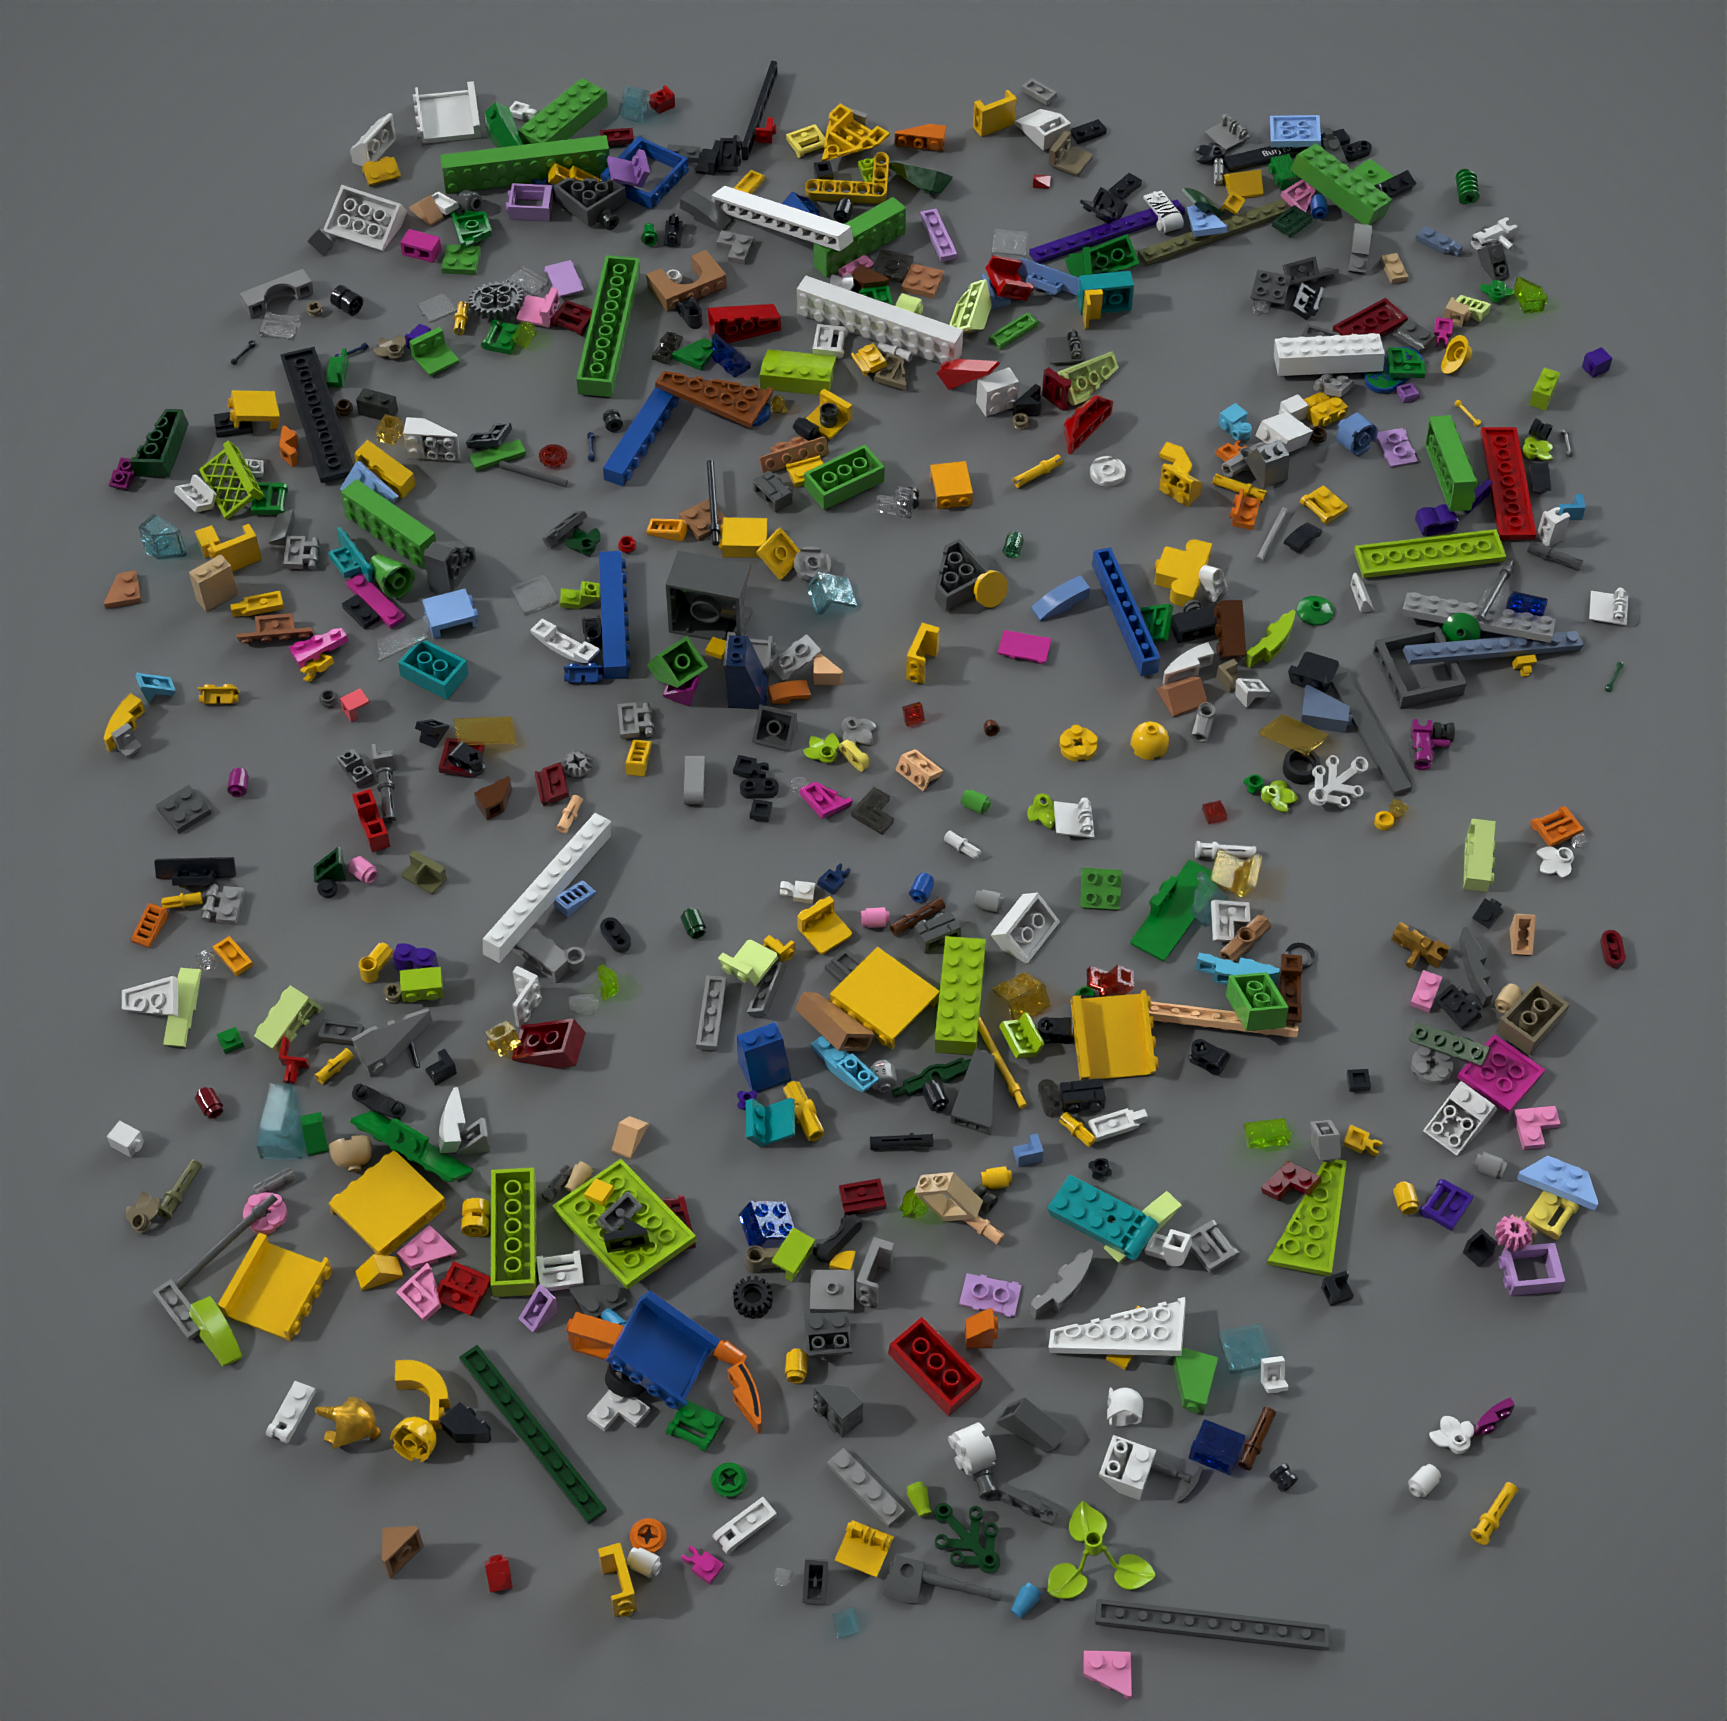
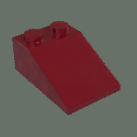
(550, 1043)

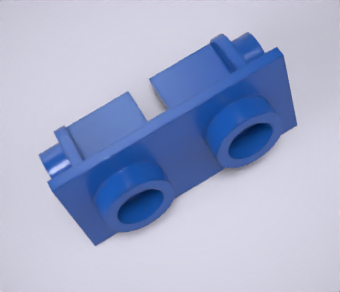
(576, 672)

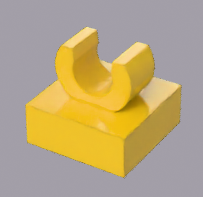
(1525, 664)

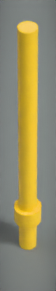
(1013, 1088)

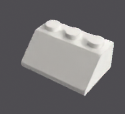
(374, 142)
(1025, 927)

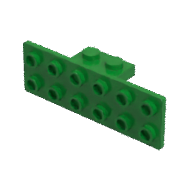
(1169, 913)
(411, 1144)

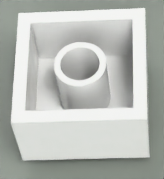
(997, 391)

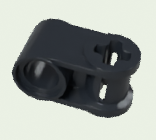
(690, 312)
(592, 631)
(467, 759)
(1057, 1030)
(1209, 1058)

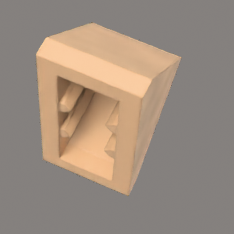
(427, 211)
(826, 672)
(1522, 934)
(628, 1136)

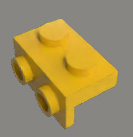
(381, 171)

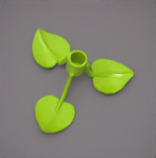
(1090, 1526)

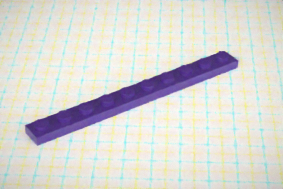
(1097, 235)

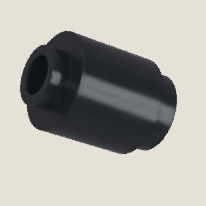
(843, 210)
(806, 429)
(935, 1096)

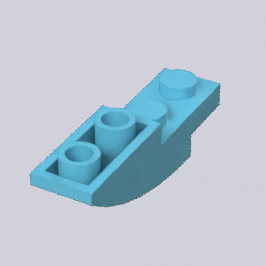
(1224, 968)
(844, 1066)

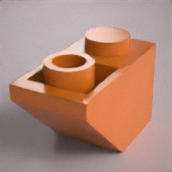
(981, 1329)

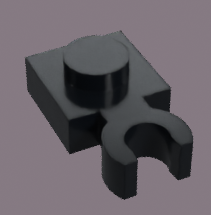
(748, 766)

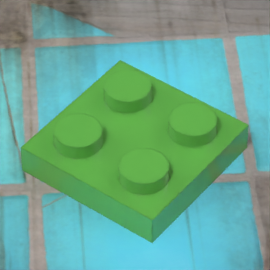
(461, 260)

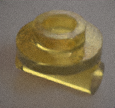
(778, 405)
(1398, 808)

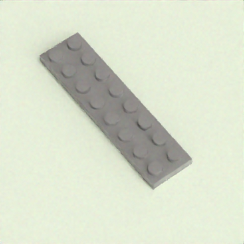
(1497, 620)

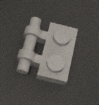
(1332, 386)
(295, 552)
(628, 720)
(229, 905)

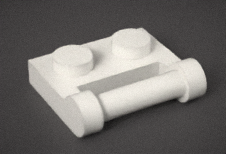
(824, 338)
(563, 1276)

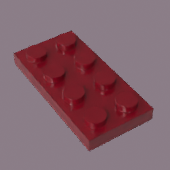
(1377, 319)

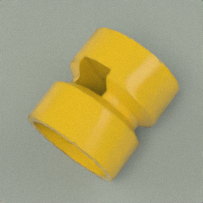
(475, 1217)

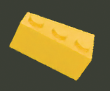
(386, 468)

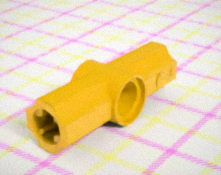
(804, 1111)

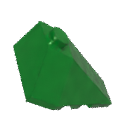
(501, 126)
(1112, 256)

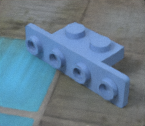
(1047, 278)

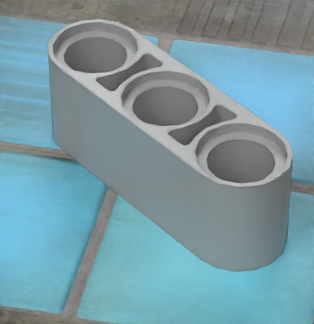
(694, 780)

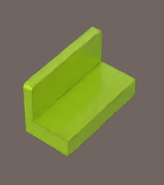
(793, 1253)

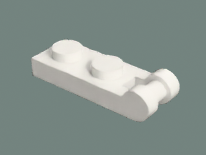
(291, 1412)
(745, 1525)

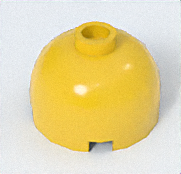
(1150, 740)
(414, 1438)

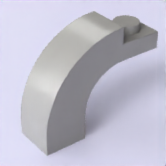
(1360, 247)

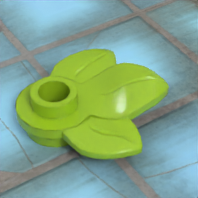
(1535, 448)
(820, 748)
(1278, 795)
(1041, 811)

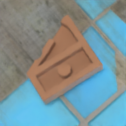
(124, 590)

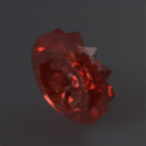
(546, 453)

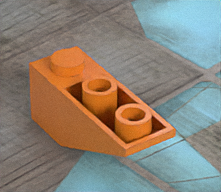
(922, 137)

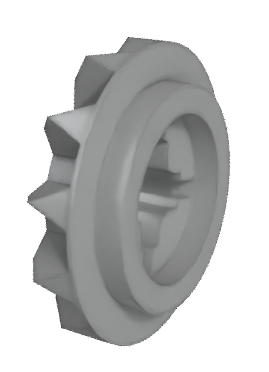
(572, 769)

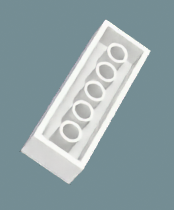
(1328, 354)

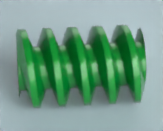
(1467, 186)

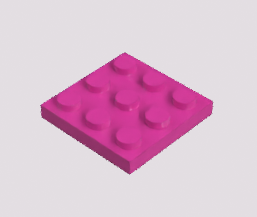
(1504, 1076)

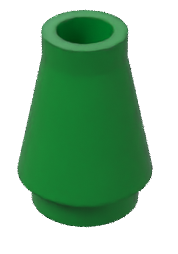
(649, 235)

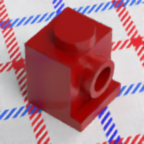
(662, 100)

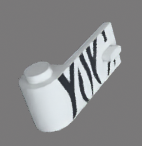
(1168, 216)

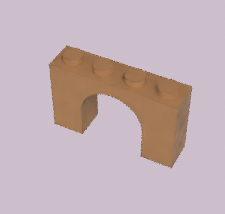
(668, 292)

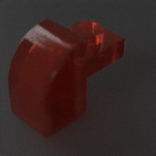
(1112, 983)

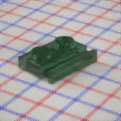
(1292, 221)

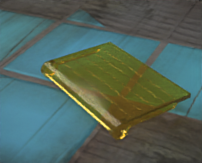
(485, 730)
(1293, 734)

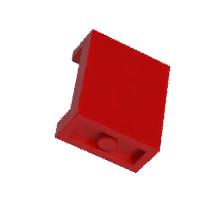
(1006, 279)

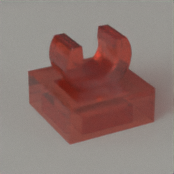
(913, 714)
(1214, 812)

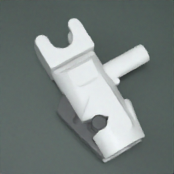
(1494, 234)

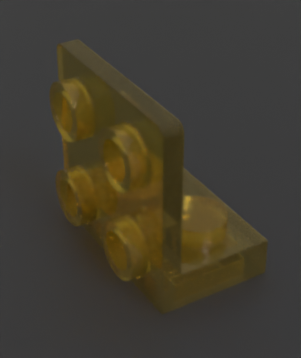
(1234, 873)
(1023, 995)

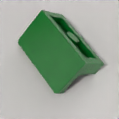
(1080, 263)
(337, 370)

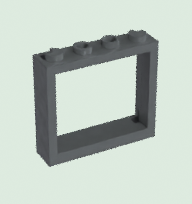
(1420, 696)

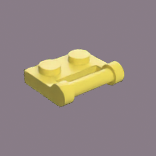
(806, 136)
(1545, 1209)

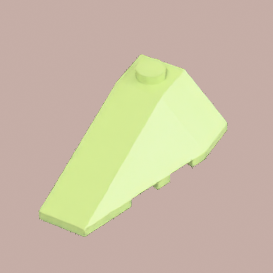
(1088, 376)

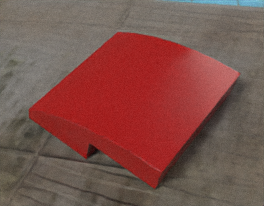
(463, 1288)

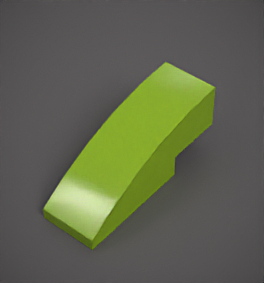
(215, 1331)

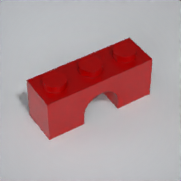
(370, 820)

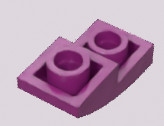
(123, 475)
(1490, 1419)

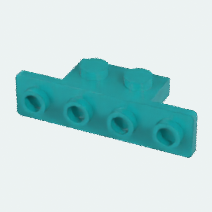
(349, 559)

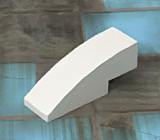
(1189, 663)
(451, 1124)

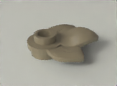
(390, 348)
(143, 1212)

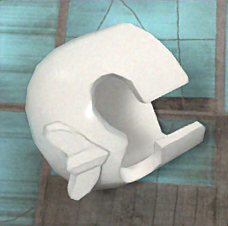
(1124, 1407)

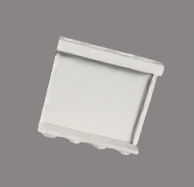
(447, 115)

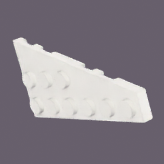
(1126, 1333)

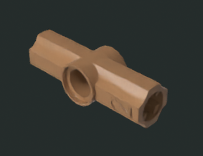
(1251, 933)

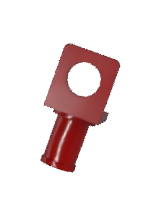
(292, 1063)

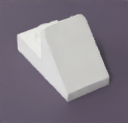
(1249, 689)

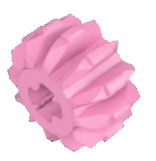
(1513, 1233)

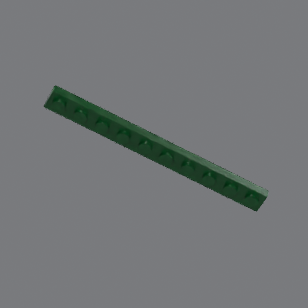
(533, 1434)

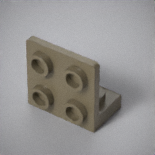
(1067, 157)

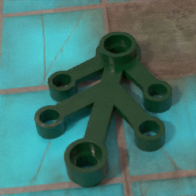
(968, 1540)

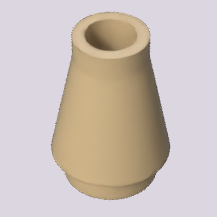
(580, 1174)

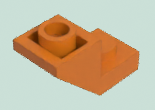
(288, 445)

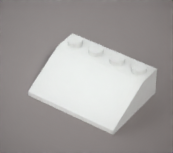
(364, 218)

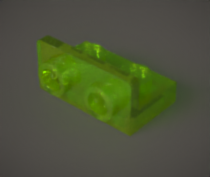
(1267, 1133)

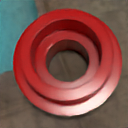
(627, 544)

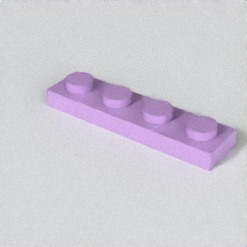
(938, 235)

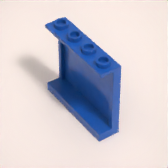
(661, 1350)

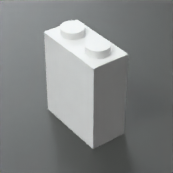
(1284, 428)

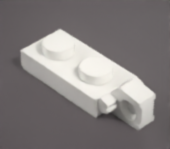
(1116, 1123)

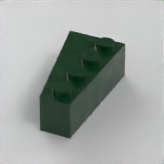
(162, 445)

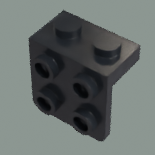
(1105, 205)
(1313, 671)

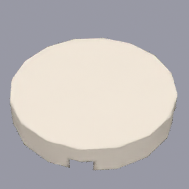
(1107, 471)

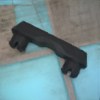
(377, 1102)
(831, 1247)

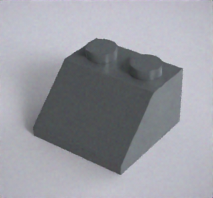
(1269, 464)

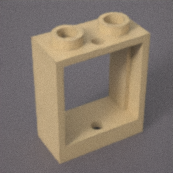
(963, 1202)

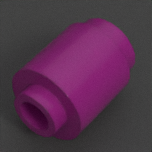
(237, 782)

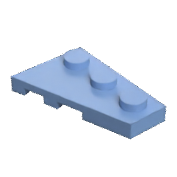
(1204, 223)
(369, 479)

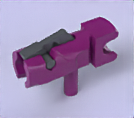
(1422, 744)

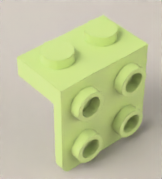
(749, 963)

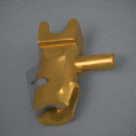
(1420, 945)

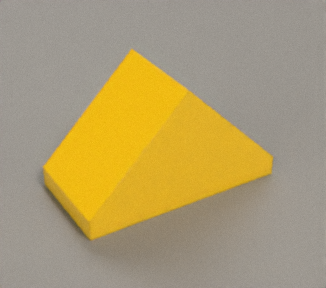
(378, 1271)

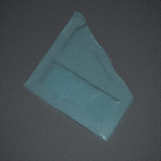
(1206, 892)

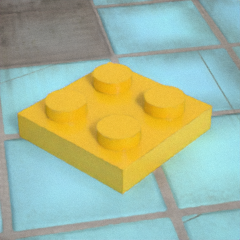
(778, 553)

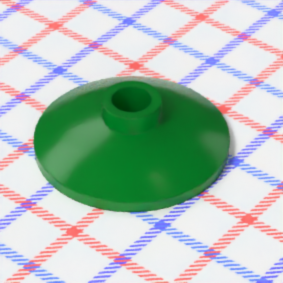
(1315, 610)
(1461, 621)

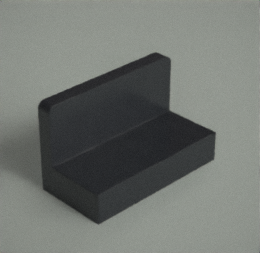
(709, 160)

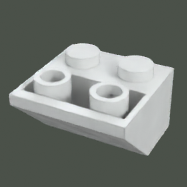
(1127, 1466)

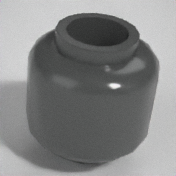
(469, 201)

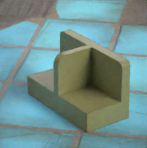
(424, 873)

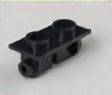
(673, 231)

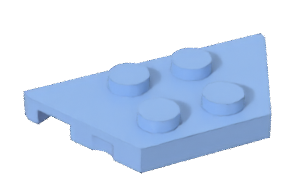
(1561, 1180)

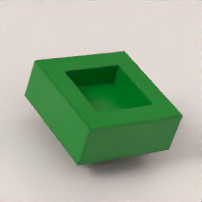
(230, 1040)

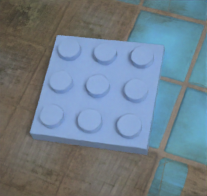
(1295, 131)

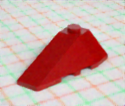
(962, 371)

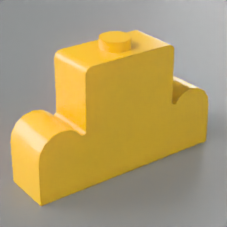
(1181, 569)

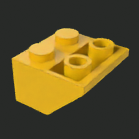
(1179, 484)

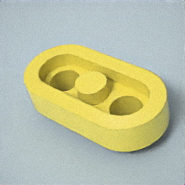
(854, 755)

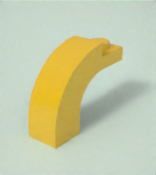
(422, 1377)

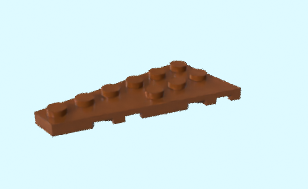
(722, 397)

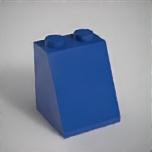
(763, 1057)

